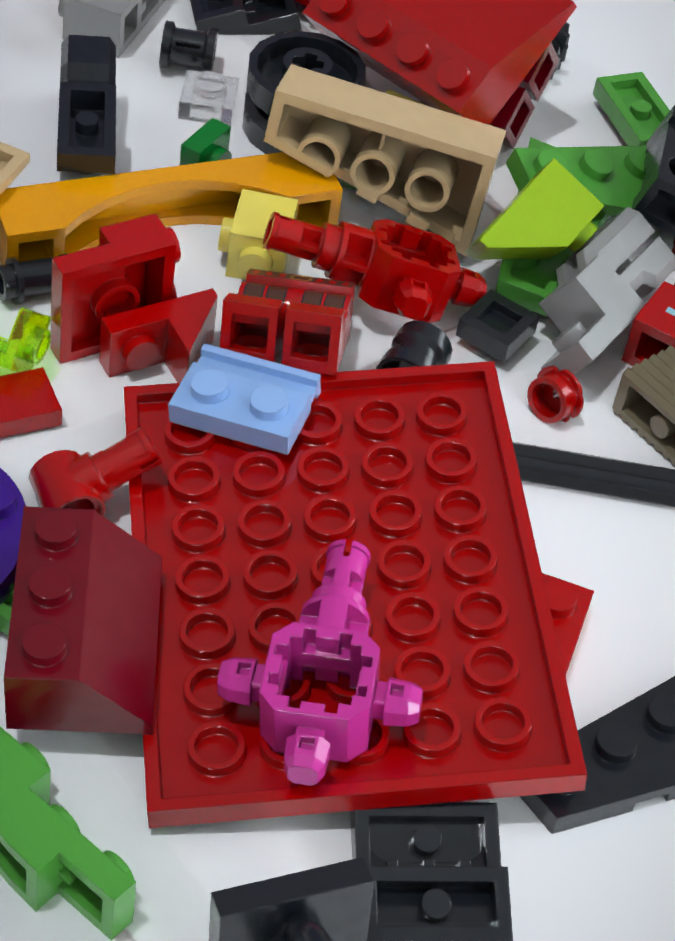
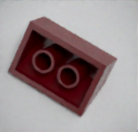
(82, 626)

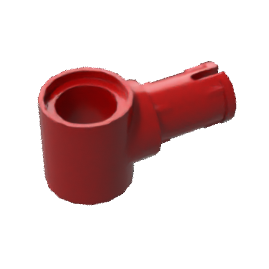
(89, 480)

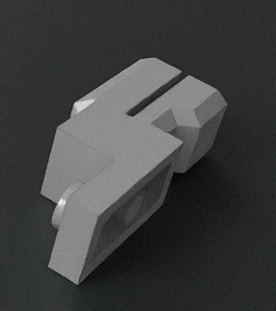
(603, 289)

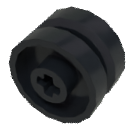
(271, 61)

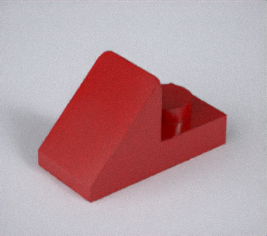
(158, 334)

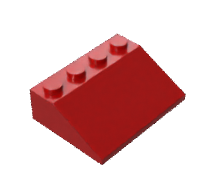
(447, 52)

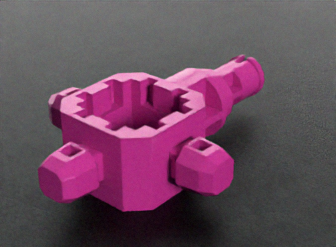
(331, 643)

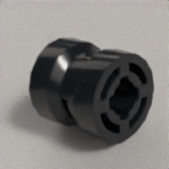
(417, 345)

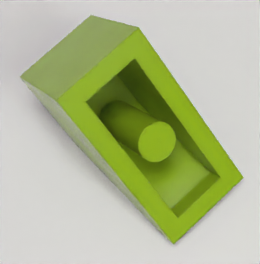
(541, 219)

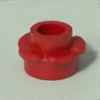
(555, 395)

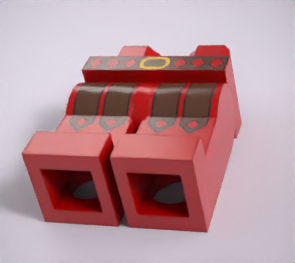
(289, 314)

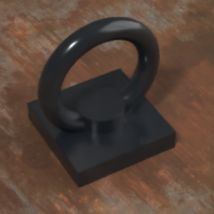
(299, 906)

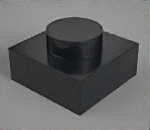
(497, 325)

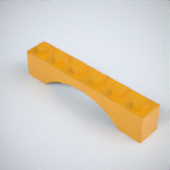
(68, 214)

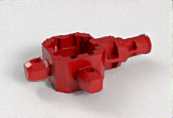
(390, 263)

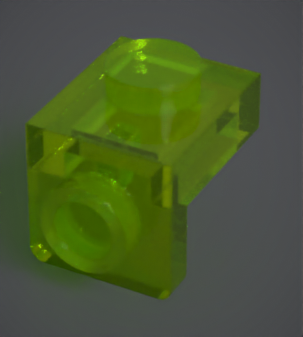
(26, 342)

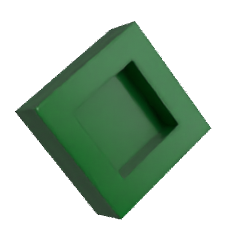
(207, 144)

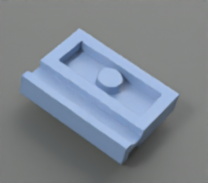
(245, 398)

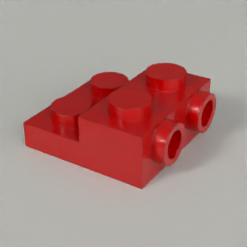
(121, 274)

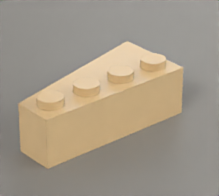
(389, 149)

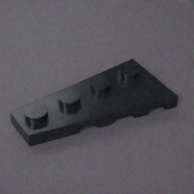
(626, 762)

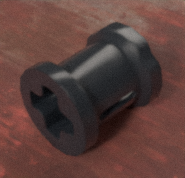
(188, 47)

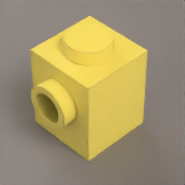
(245, 233)

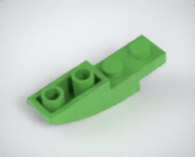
(46, 851)

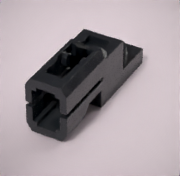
(87, 105)

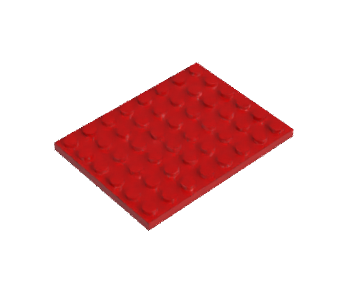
(452, 591)

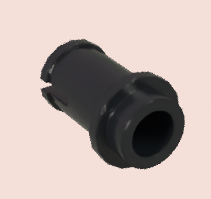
(25, 278)

